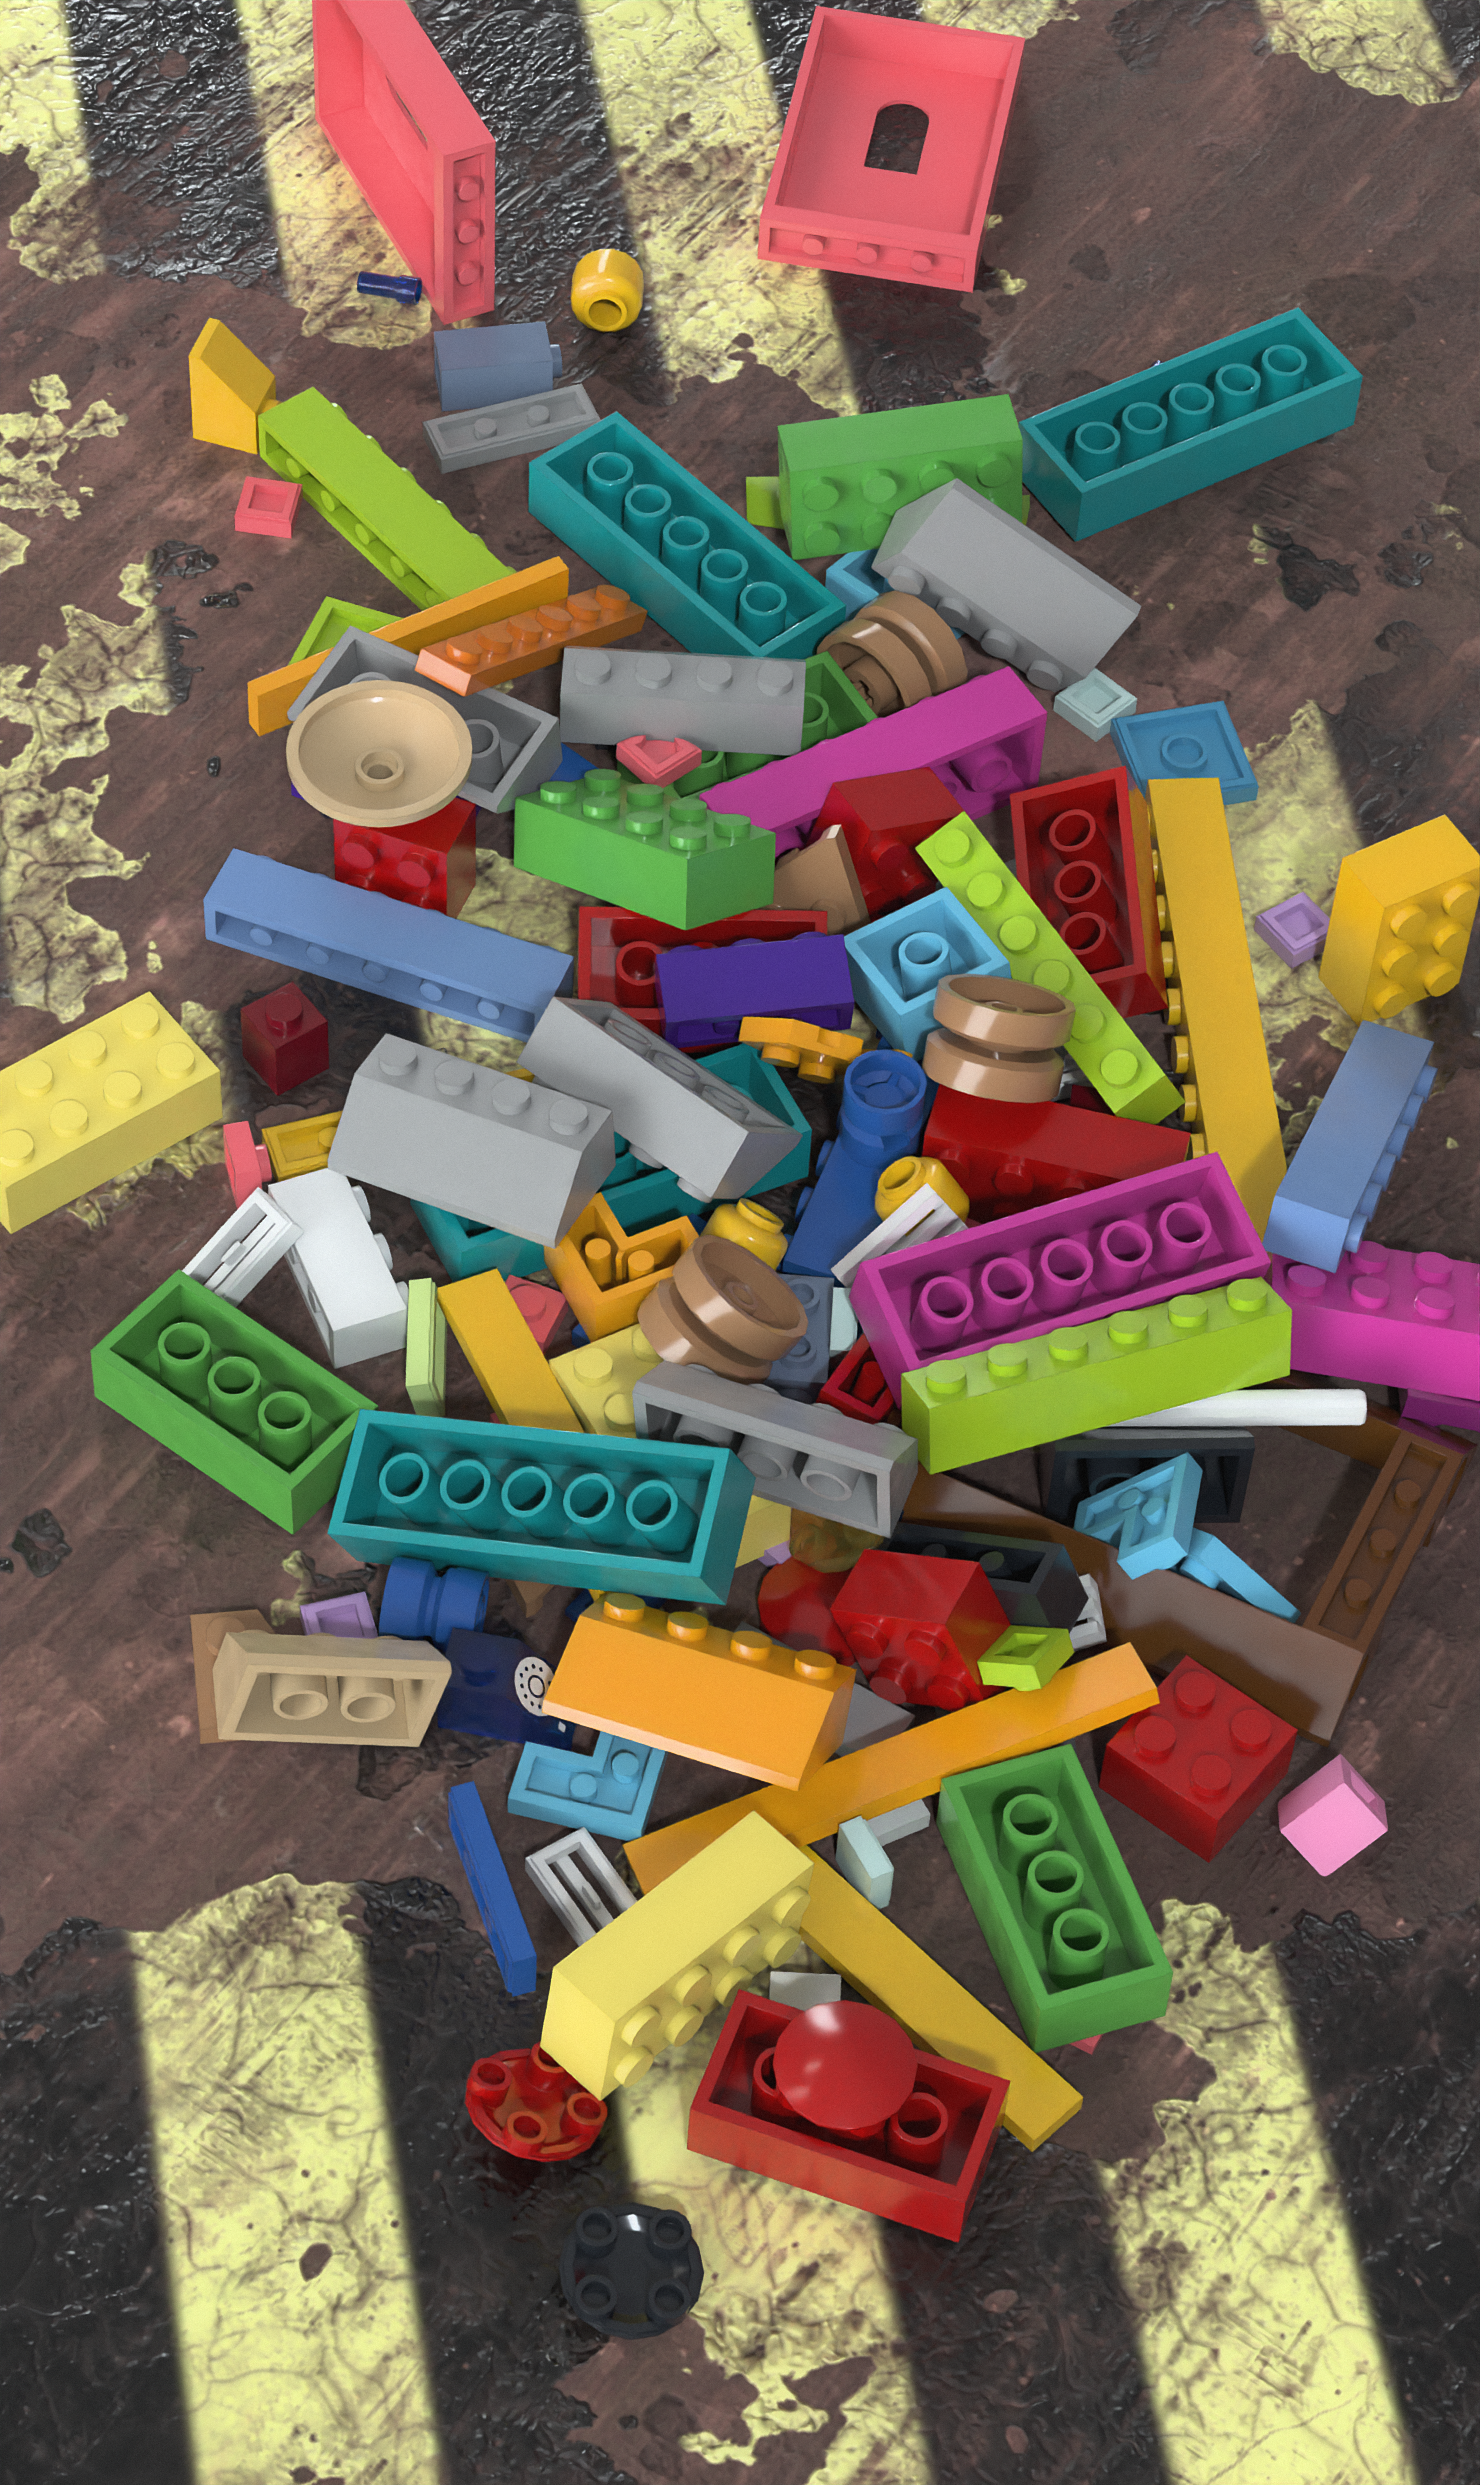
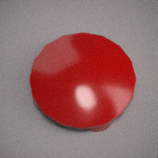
(796, 1609)
(844, 2067)
(532, 2105)

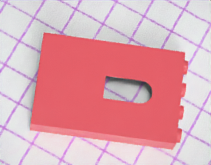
(428, 193)
(881, 222)

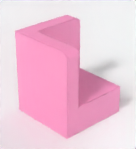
(1332, 1816)

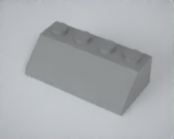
(1003, 585)
(695, 697)
(511, 741)
(658, 1097)
(473, 1140)
(795, 1450)

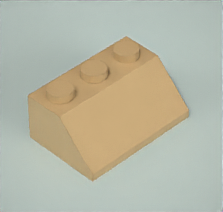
(327, 1688)

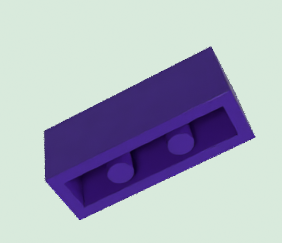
(710, 990)

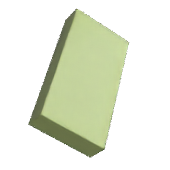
(426, 1349)

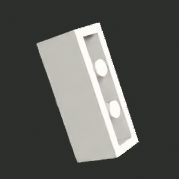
(343, 1268)

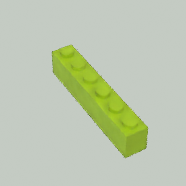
(374, 501)
(1037, 955)
(1096, 1374)

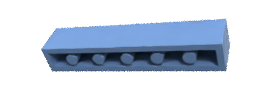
(384, 945)
(1351, 1148)

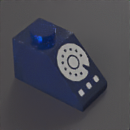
(500, 1691)

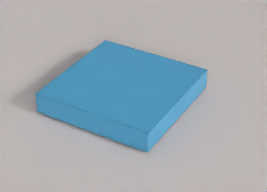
(1185, 744)

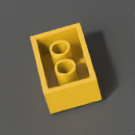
(1401, 920)

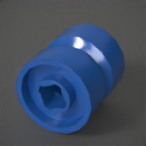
(882, 1108)
(426, 1605)

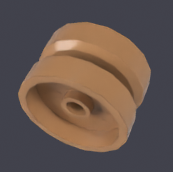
(897, 653)
(998, 1038)
(723, 1312)

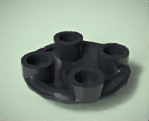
(631, 2269)

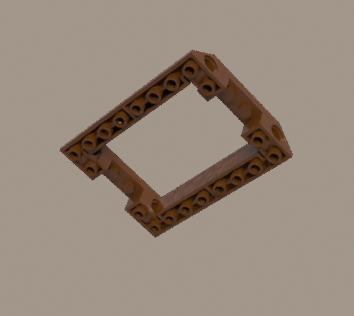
(1290, 1669)

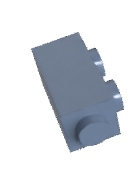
(493, 364)
(806, 1366)

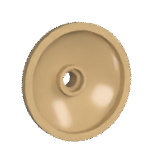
(379, 753)

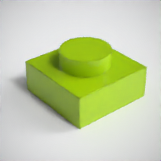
(1025, 1657)

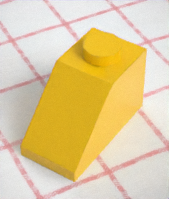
(228, 389)

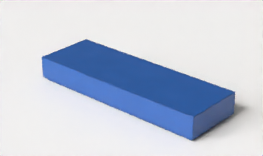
(492, 1889)

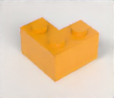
(609, 1273)

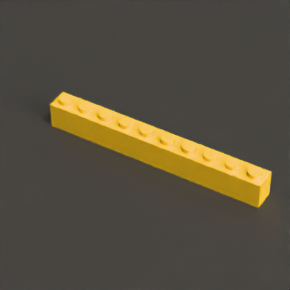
(1213, 992)

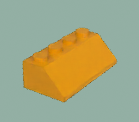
(702, 1691)

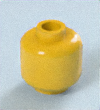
(607, 290)
(910, 1174)
(750, 1228)

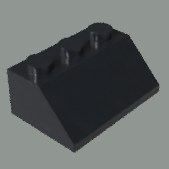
(1106, 1456)

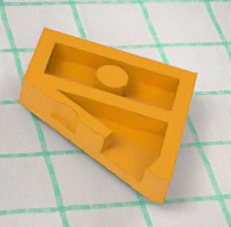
(795, 1043)

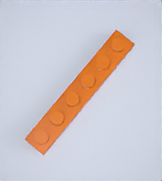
(530, 640)

